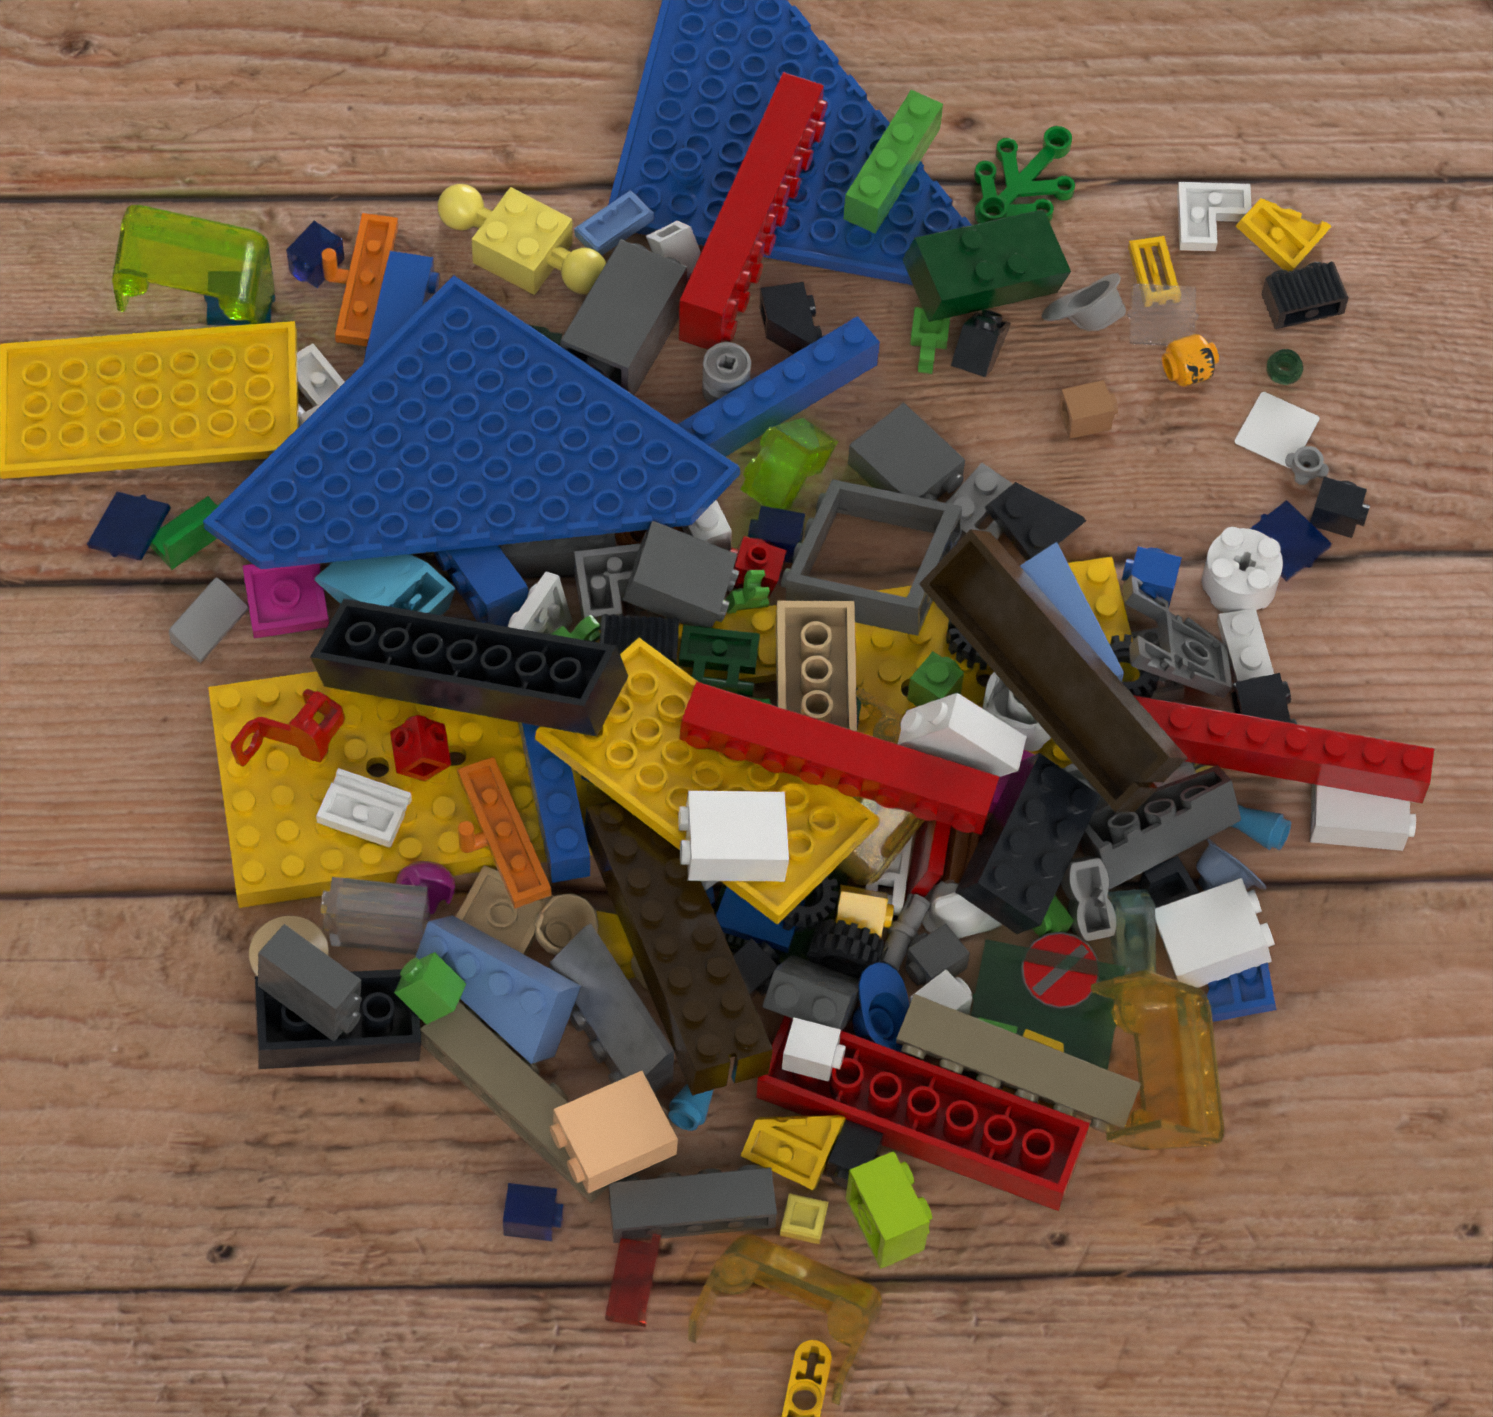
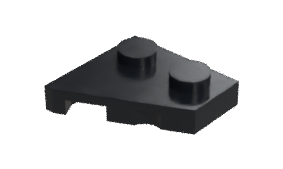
(1032, 519)

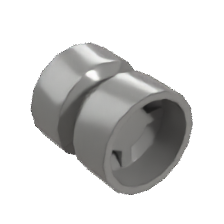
(724, 370)

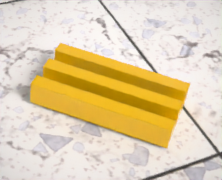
(1165, 259)

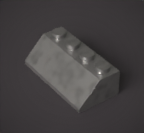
(612, 1013)

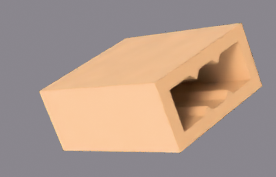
(613, 1132)

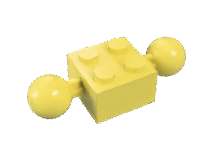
(520, 239)

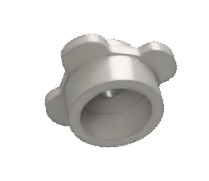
(1310, 456)

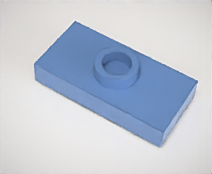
(614, 223)

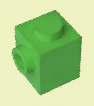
(935, 680)
(429, 987)

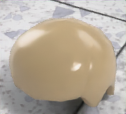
(562, 920)

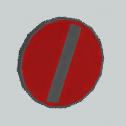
(1057, 986)

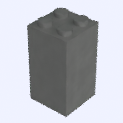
(627, 314)

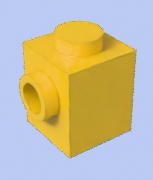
(864, 908)

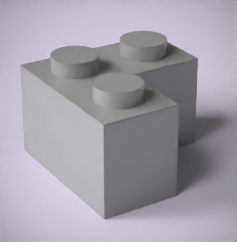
(603, 578)

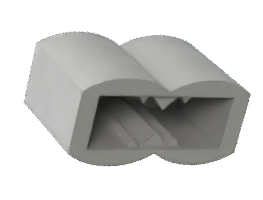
(1087, 888)

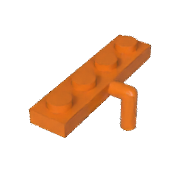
(363, 279)
(501, 832)

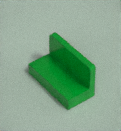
(184, 534)

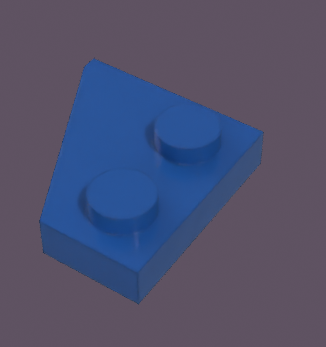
(1242, 994)

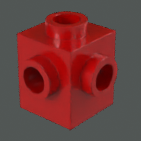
(758, 555)
(420, 748)

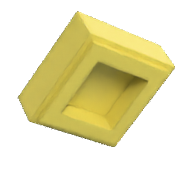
(804, 1218)

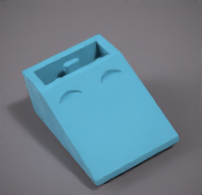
(390, 582)

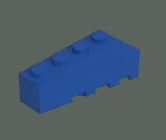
(485, 582)

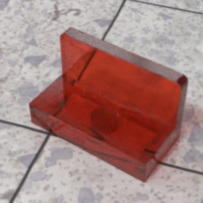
(633, 1281)

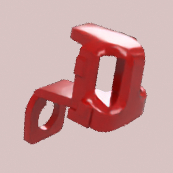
(303, 731)

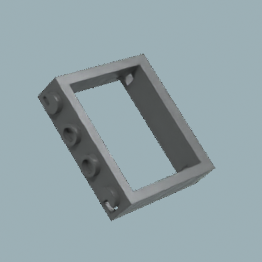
(884, 506)

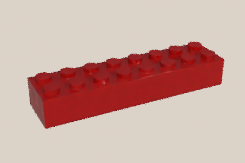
(752, 213)
(938, 1117)

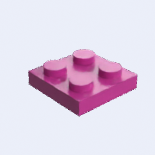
(285, 599)

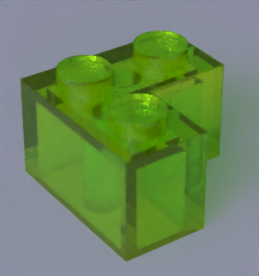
(785, 461)

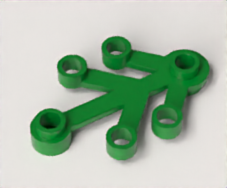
(1023, 183)

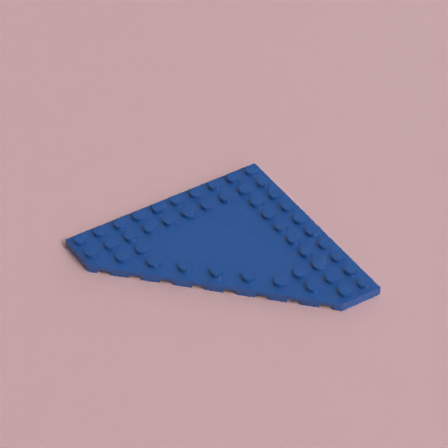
(708, 91)
(464, 441)

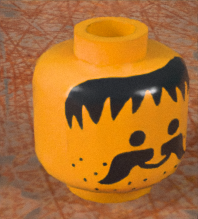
(1190, 360)

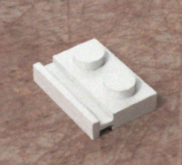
(364, 808)

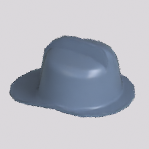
(1220, 867)

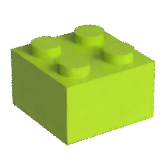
(888, 1209)

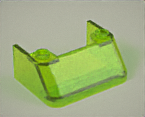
(194, 258)

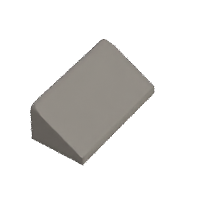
(207, 620)

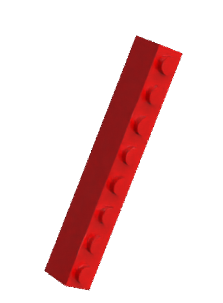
(1295, 751)
(838, 758)

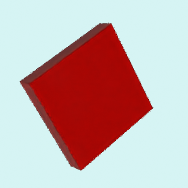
(927, 857)

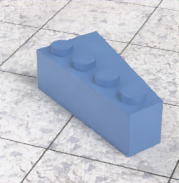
(1058, 583)
(504, 987)

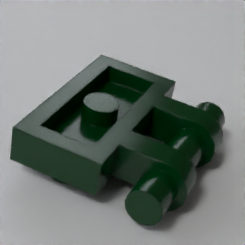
(720, 651)

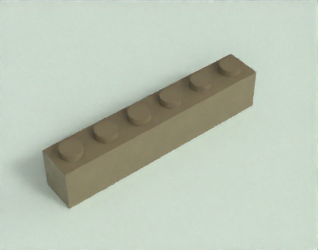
(1017, 1063)
(501, 1082)

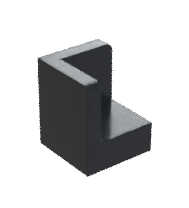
(1168, 882)

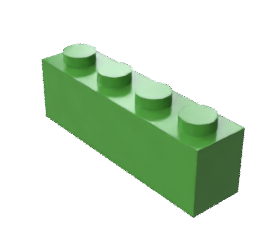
(893, 161)

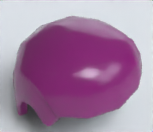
(431, 875)

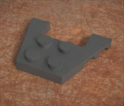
(1186, 649)

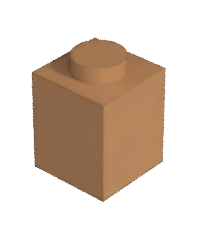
(1087, 409)

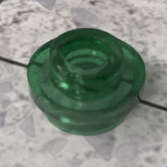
(1288, 359)

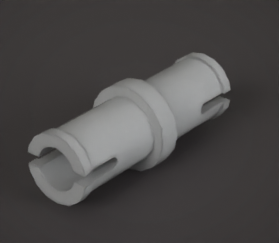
(904, 930)

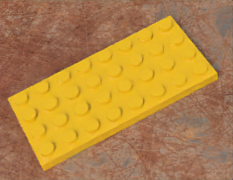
(147, 399)
(651, 771)

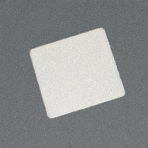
(1276, 428)

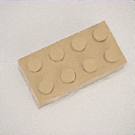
(817, 660)

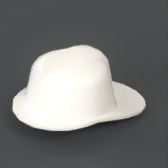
(956, 912)

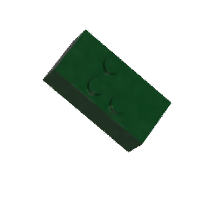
(986, 265)

